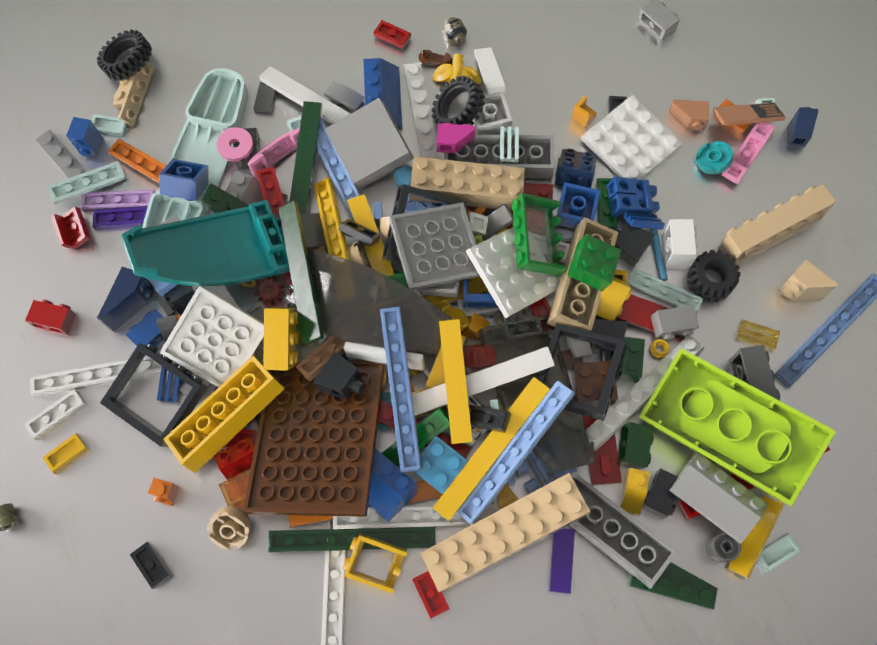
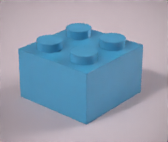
(440, 465)

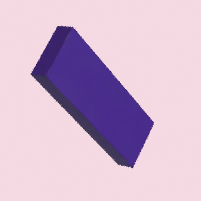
(119, 217)
(562, 561)

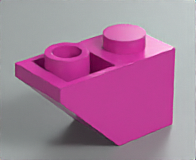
(453, 137)

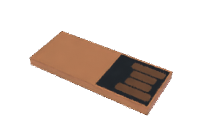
(749, 113)

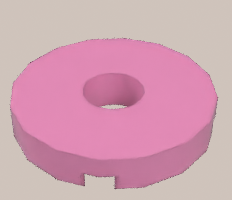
(235, 135)

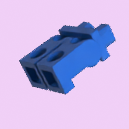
(631, 196)

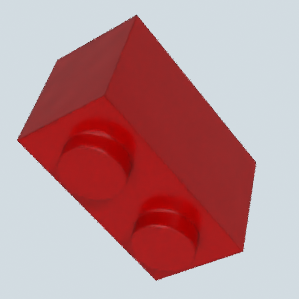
(51, 317)

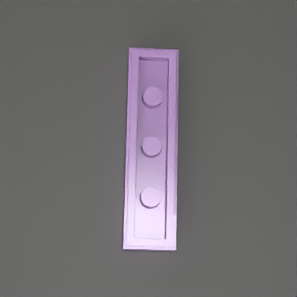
(115, 199)

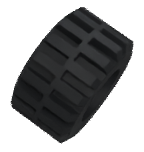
(723, 266)

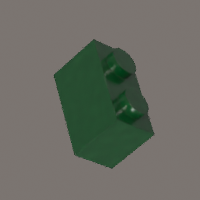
(633, 360)
(635, 446)

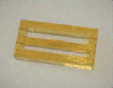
(741, 334)

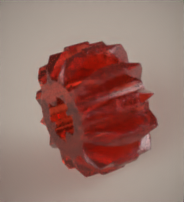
(275, 293)
(479, 355)

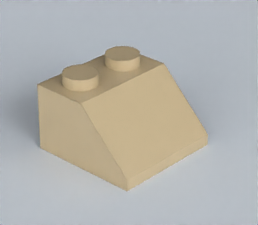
(808, 284)

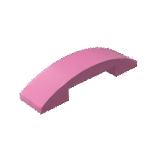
(274, 151)
(748, 151)

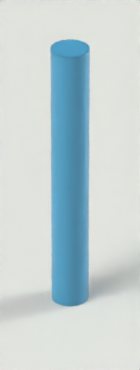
(659, 255)

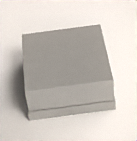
(369, 143)

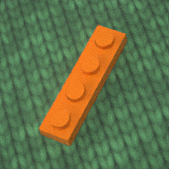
(136, 159)

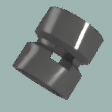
(722, 548)

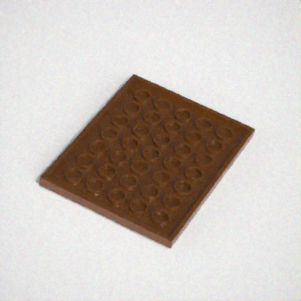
(315, 448)

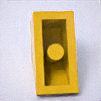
(634, 490)

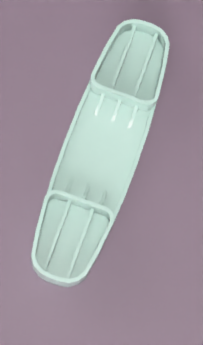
(213, 108)

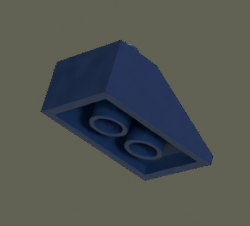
(125, 298)

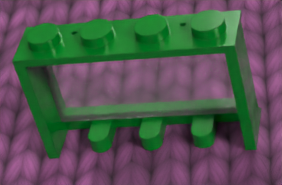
(536, 235)

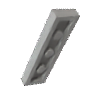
(60, 154)

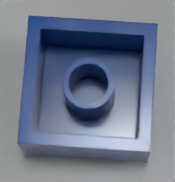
(183, 179)
(576, 204)

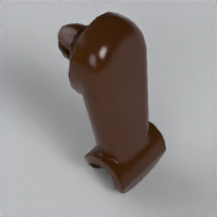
(427, 57)

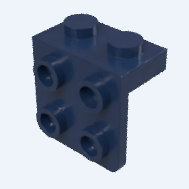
(576, 168)

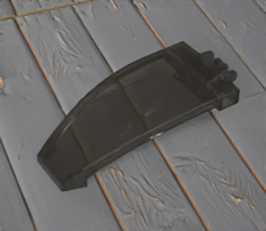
(351, 302)
(566, 440)

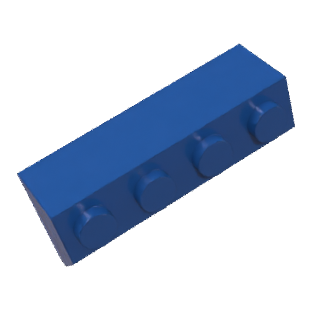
(383, 82)
(389, 487)

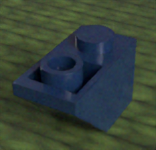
(801, 126)

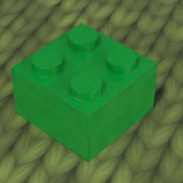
(594, 262)

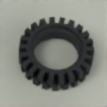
(132, 62)
(452, 90)

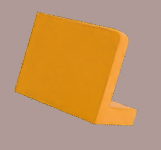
(582, 113)
(476, 322)

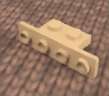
(132, 93)

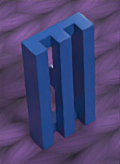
(644, 220)
(168, 388)

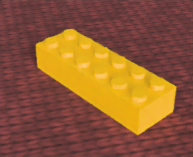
(223, 414)

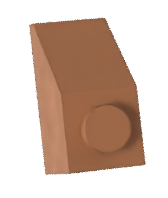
(691, 113)

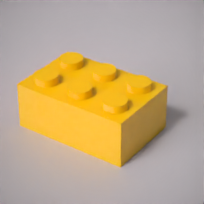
(280, 338)

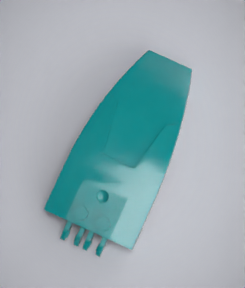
(210, 248)

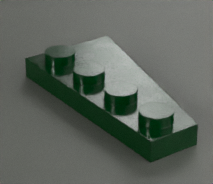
(220, 200)
(681, 586)

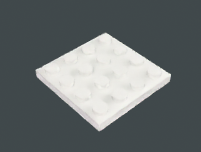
(631, 140)
(498, 269)
(213, 337)

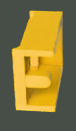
(394, 571)

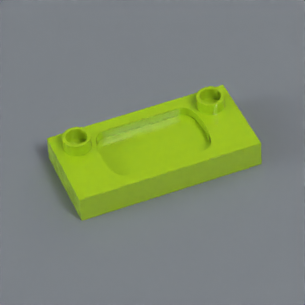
(737, 426)

